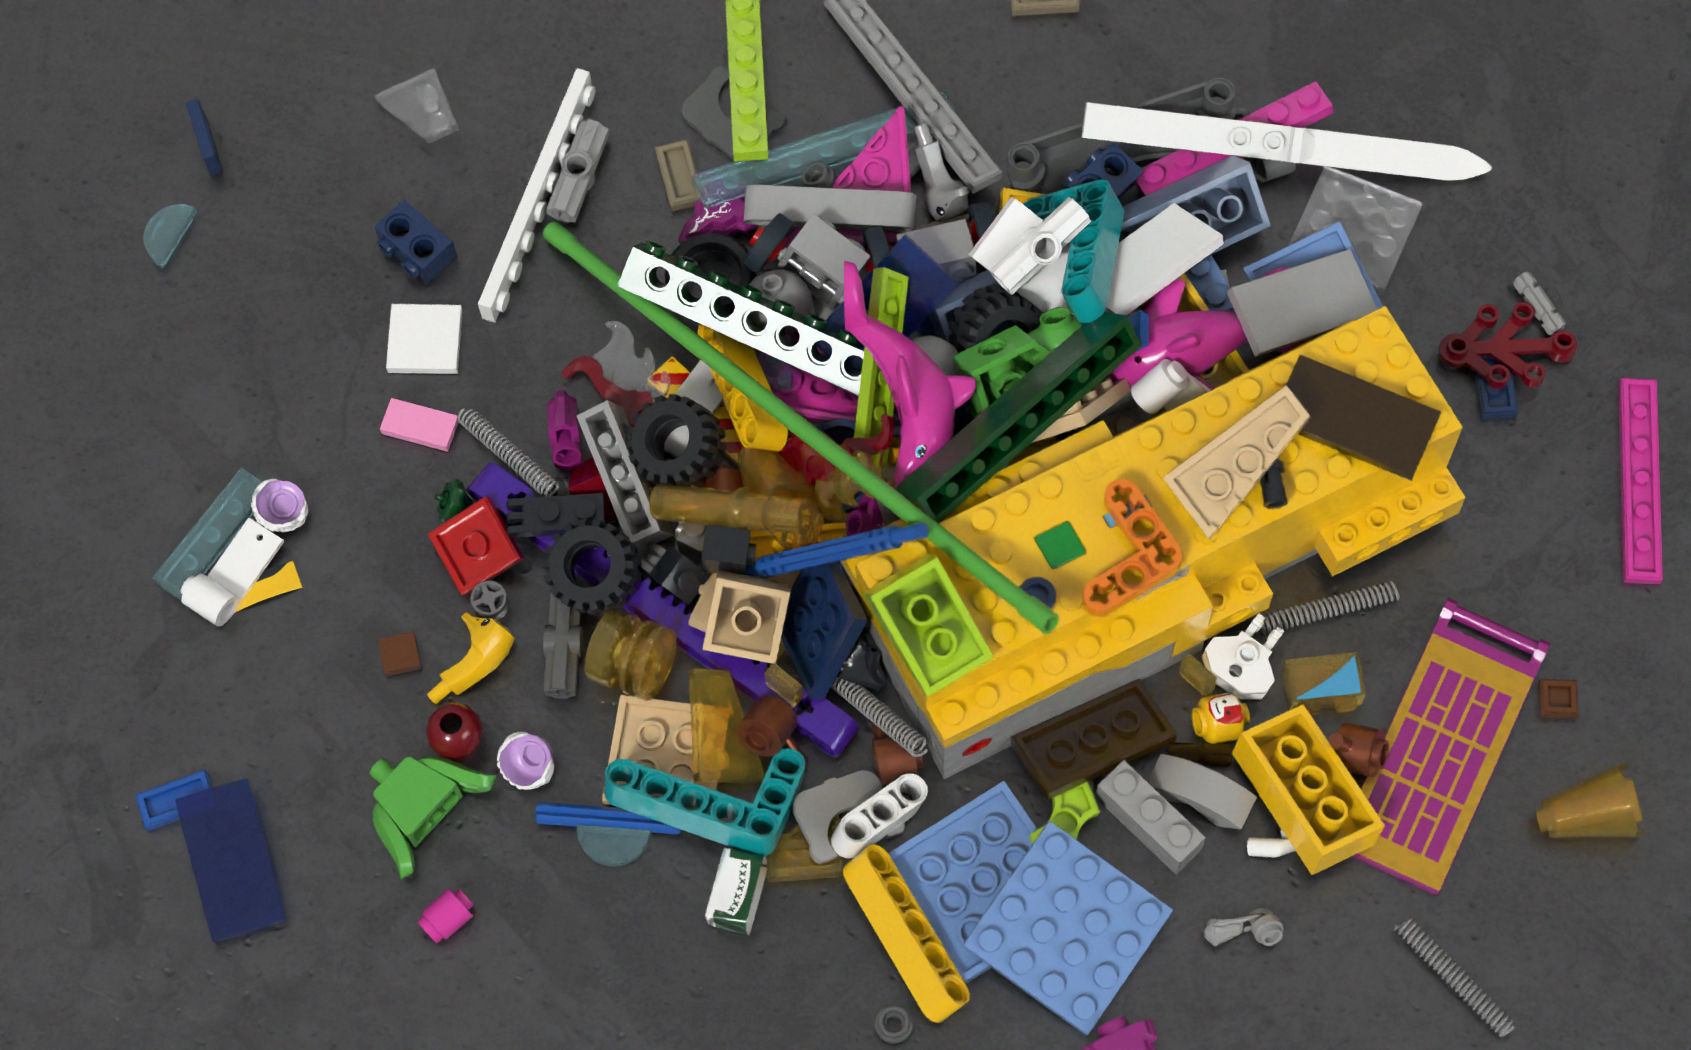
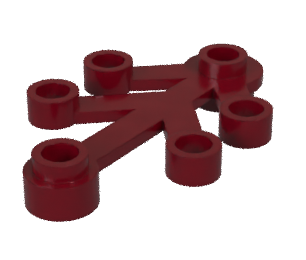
(1504, 349)

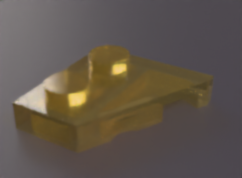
(793, 861)

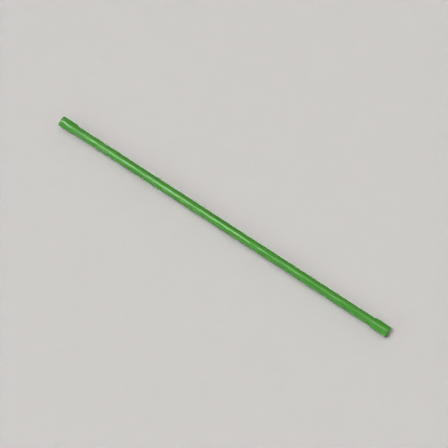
(1027, 606)

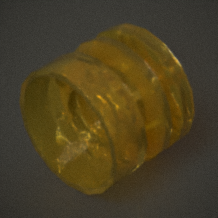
(630, 654)

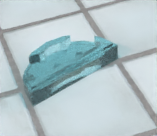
(166, 230)
(612, 845)

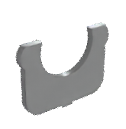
(820, 804)

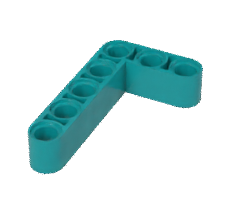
(1092, 250)
(710, 803)

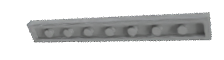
(916, 92)

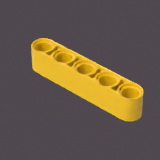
(752, 423)
(906, 933)

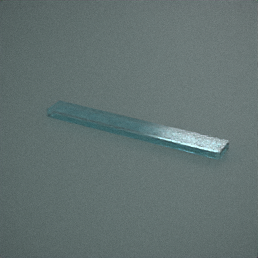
(791, 159)

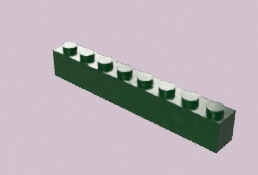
(1020, 415)

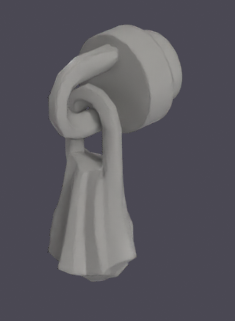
(1265, 928)

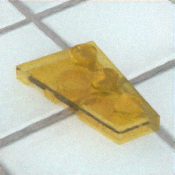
(714, 724)

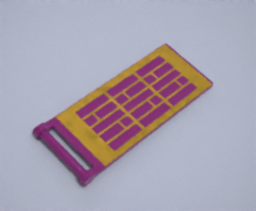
(1446, 745)

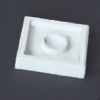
(424, 338)

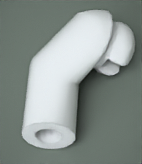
(1269, 846)

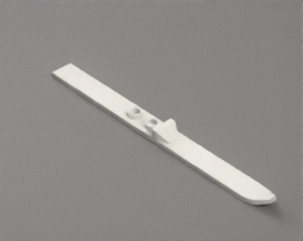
(1280, 143)

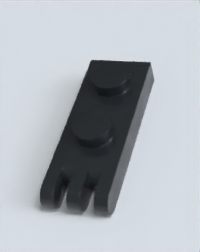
(550, 514)

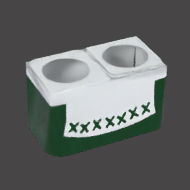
(736, 891)

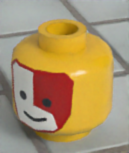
(1220, 718)

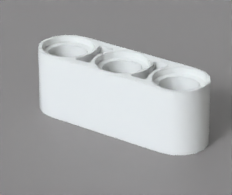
(888, 803)

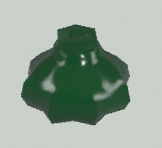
(452, 500)

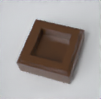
(399, 654)
(1558, 698)

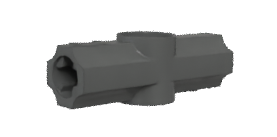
(562, 649)

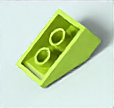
(928, 624)

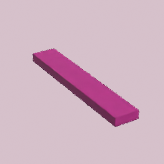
(1640, 481)

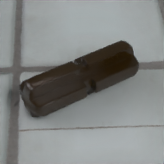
(1208, 754)

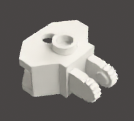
(1245, 658)

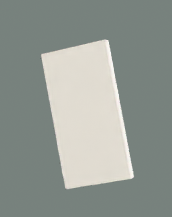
(1003, 235)
(1158, 256)

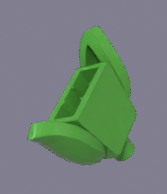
(416, 799)

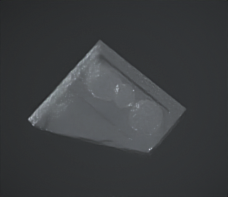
(421, 106)

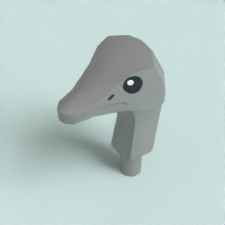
(942, 196)

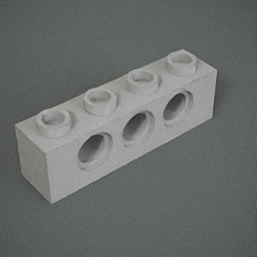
(628, 490)

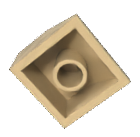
(746, 616)

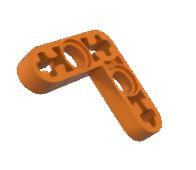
(1142, 561)

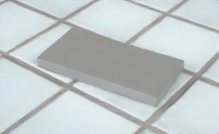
(1301, 302)

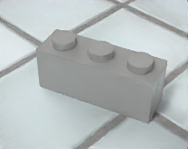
(1150, 817)

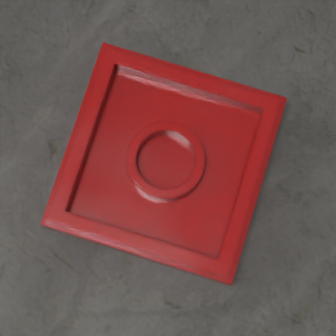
(475, 545)

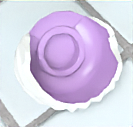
(279, 505)
(525, 760)

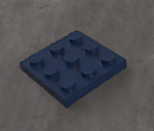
(821, 626)

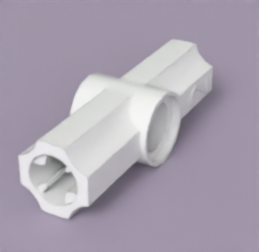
(1057, 230)

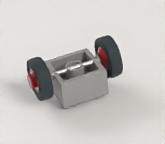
(945, 242)
(814, 255)

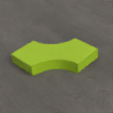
(1071, 810)

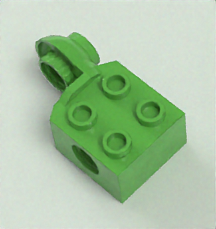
(1011, 355)

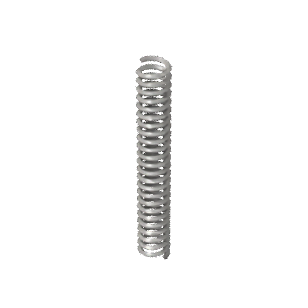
(506, 448)
(1334, 606)
(910, 732)
(1464, 989)

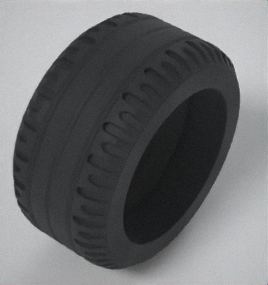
(716, 248)

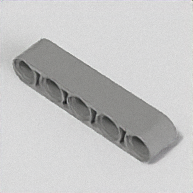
(842, 207)

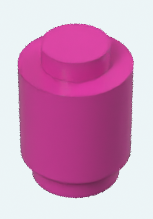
(446, 915)

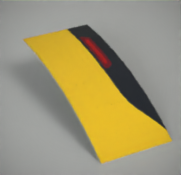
(272, 583)

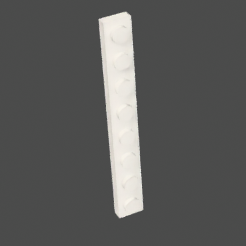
(533, 206)

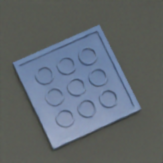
(963, 866)
(1067, 928)

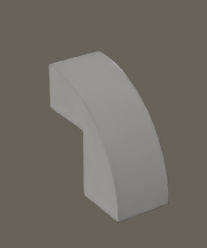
(1205, 790)

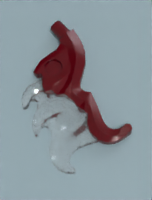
(620, 374)

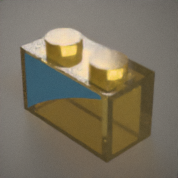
(1324, 682)

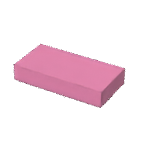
(419, 424)

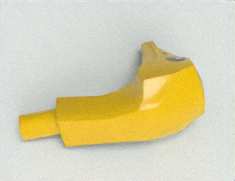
(488, 649)

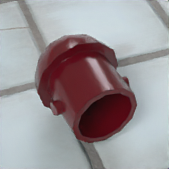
(460, 745)

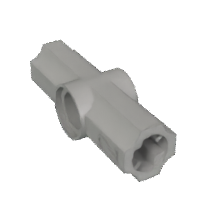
(571, 187)

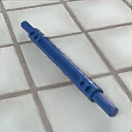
(836, 550)

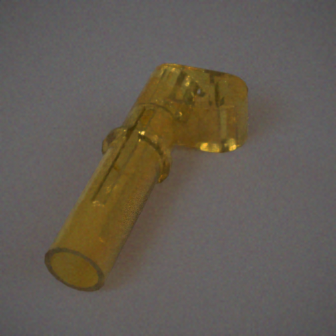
(789, 520)

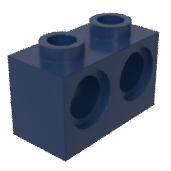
(1114, 158)
(421, 237)

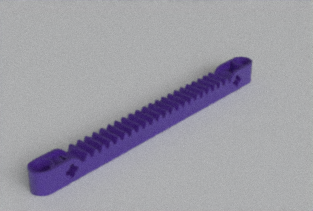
(827, 724)

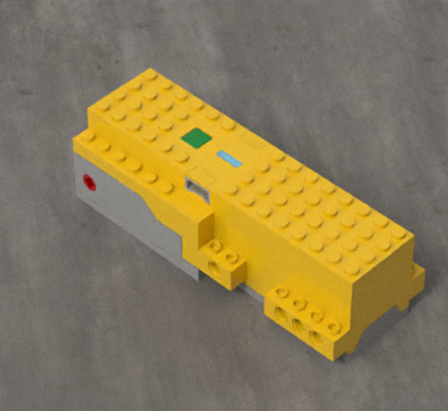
(1053, 524)

